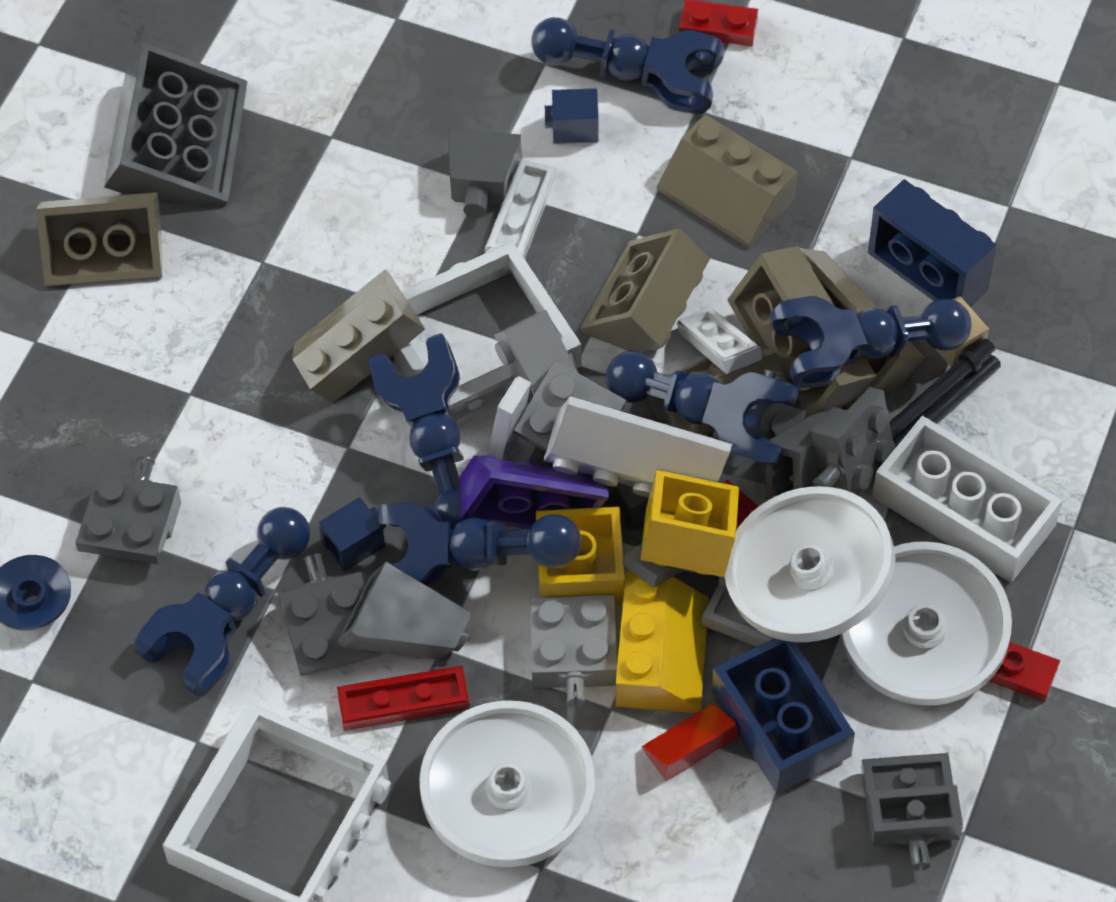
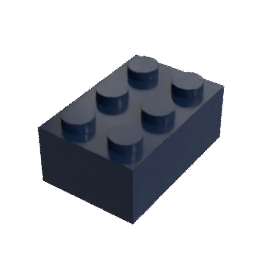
(930, 245)
(783, 713)

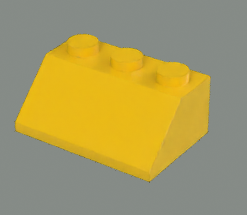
(661, 646)

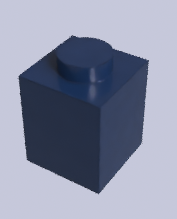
(573, 115)
(352, 533)

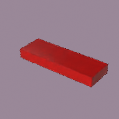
(403, 698)

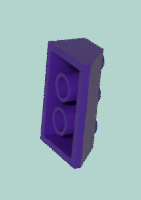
(515, 491)

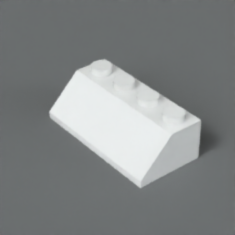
(628, 447)

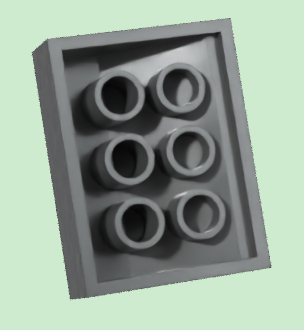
(176, 129)

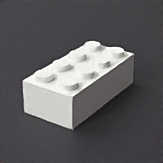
(966, 498)

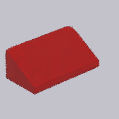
(690, 741)

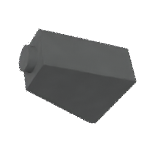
(797, 459)
(404, 618)

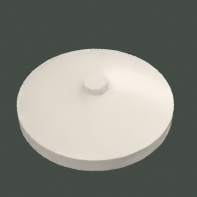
(810, 564)
(935, 629)
(507, 783)

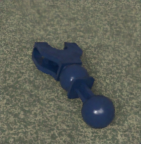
(662, 65)
(842, 336)
(701, 399)
(426, 408)
(475, 542)
(229, 596)

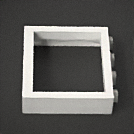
(488, 389)
(223, 772)

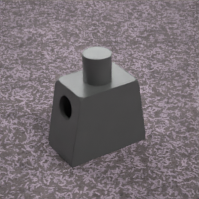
(482, 167)

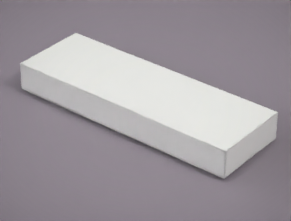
(523, 206)
(719, 340)
(507, 416)

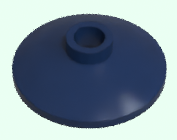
(32, 577)

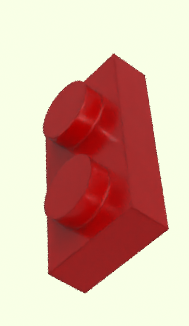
(726, 22)

